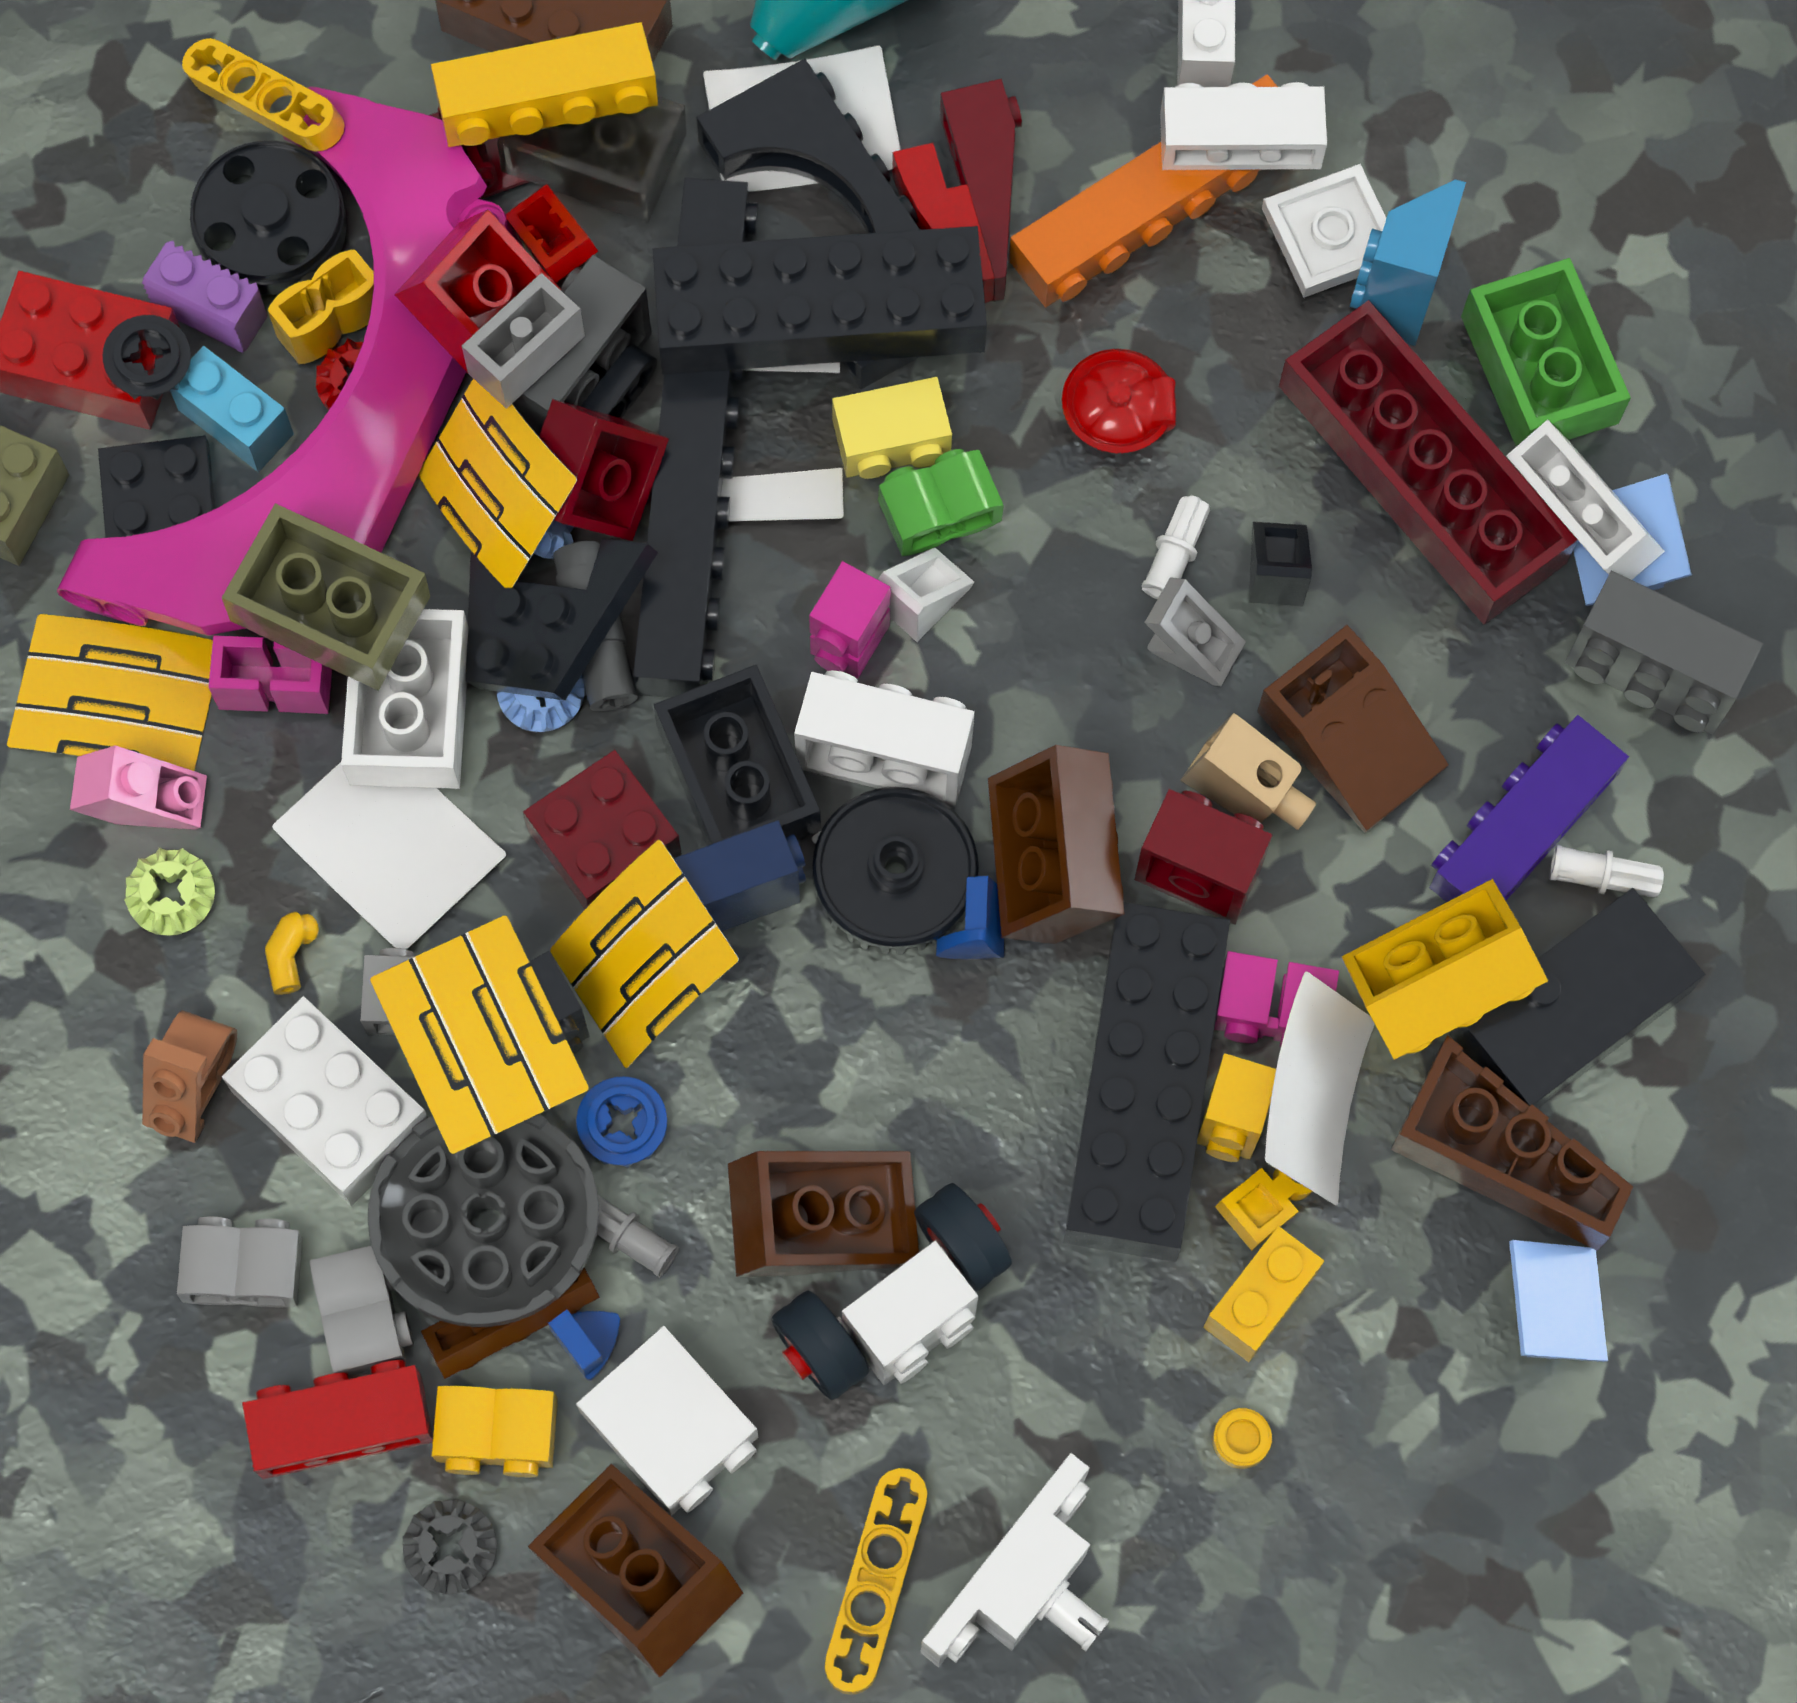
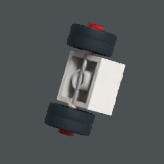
(905, 1313)

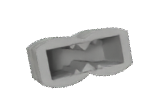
(240, 1264)
(358, 1311)

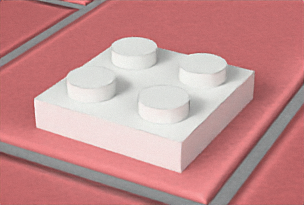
(1325, 227)

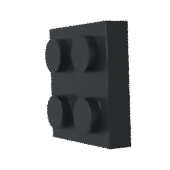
(155, 484)

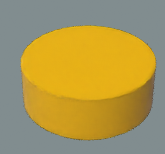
(1242, 1438)

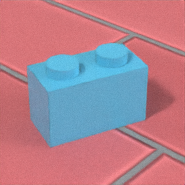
(232, 409)

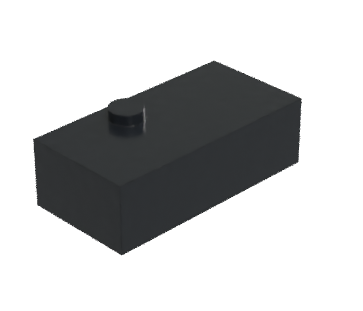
(1599, 994)

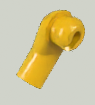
(282, 947)

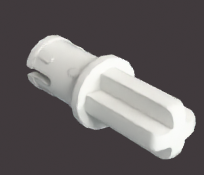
(1177, 544)
(1605, 872)

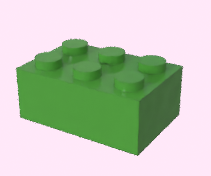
(1545, 353)

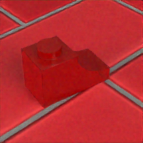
(551, 233)

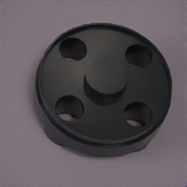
(268, 214)

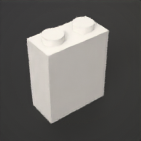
(669, 1422)

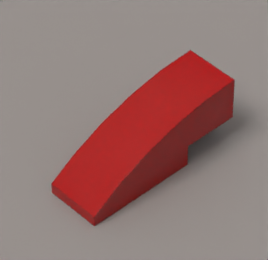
(922, 182)

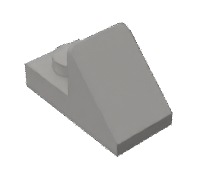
(1192, 633)

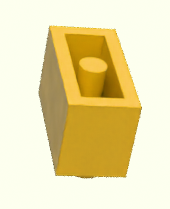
(1236, 1109)
(1263, 1294)

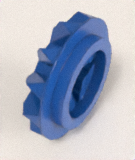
(627, 1096)

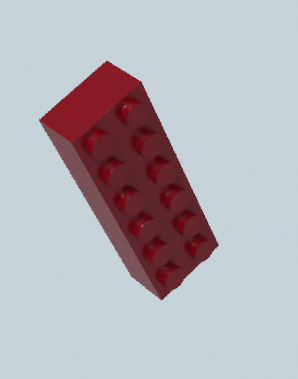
(1426, 462)

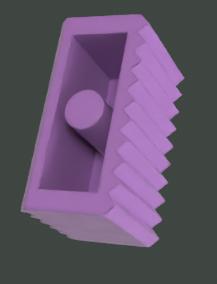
(206, 296)

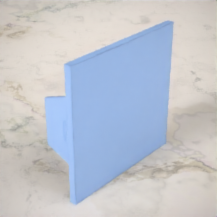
(1655, 509)
(1558, 1301)

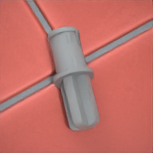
(634, 1239)

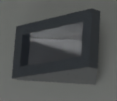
(1279, 564)

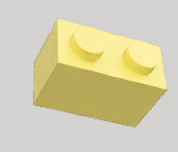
(891, 428)

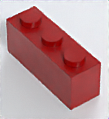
(337, 1419)

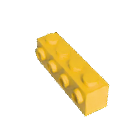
(545, 85)

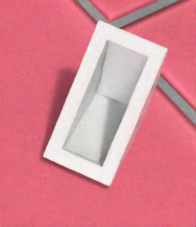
(924, 591)

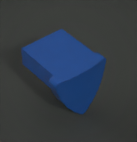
(982, 925)
(587, 1338)

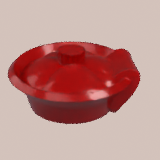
(1119, 401)

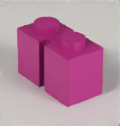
(849, 620)
(246, 681)
(1248, 992)

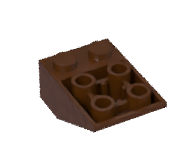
(1352, 728)

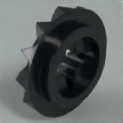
(164, 339)

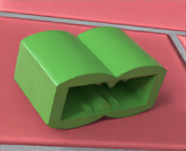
(940, 501)

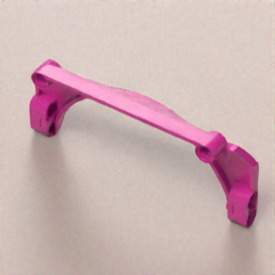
(379, 429)

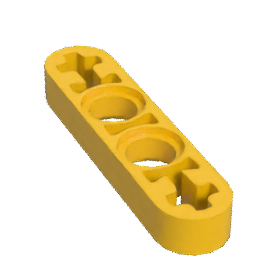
(264, 92)
(871, 1579)

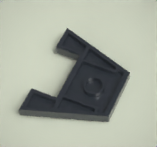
(545, 635)

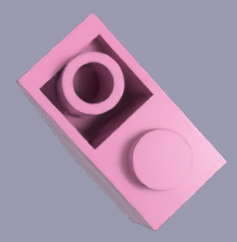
(137, 790)

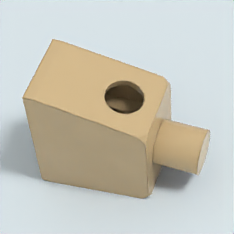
(1248, 775)

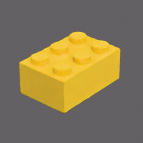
(1444, 969)

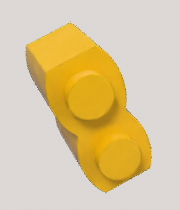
(319, 310)
(494, 1429)

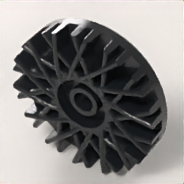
(886, 906)

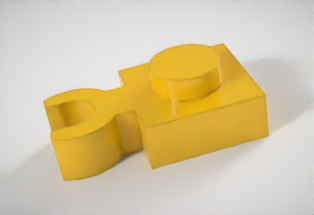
(1261, 1205)

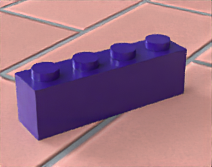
(1534, 813)

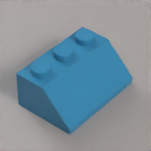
(1407, 258)

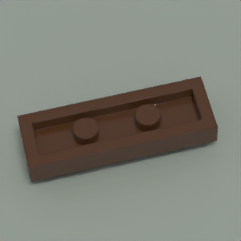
(464, 1346)

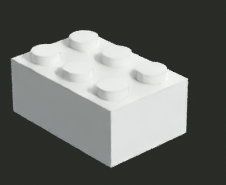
(416, 720)
(883, 736)
(324, 1099)

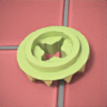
(166, 916)

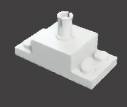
(1025, 1577)

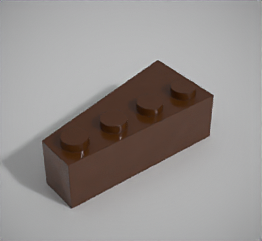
(517, 23)
(1508, 1151)

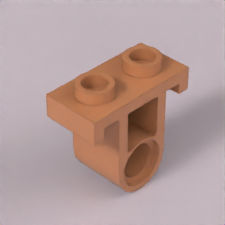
(184, 1074)

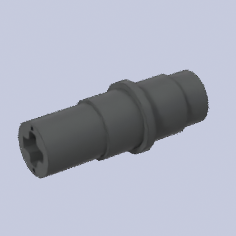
(608, 675)

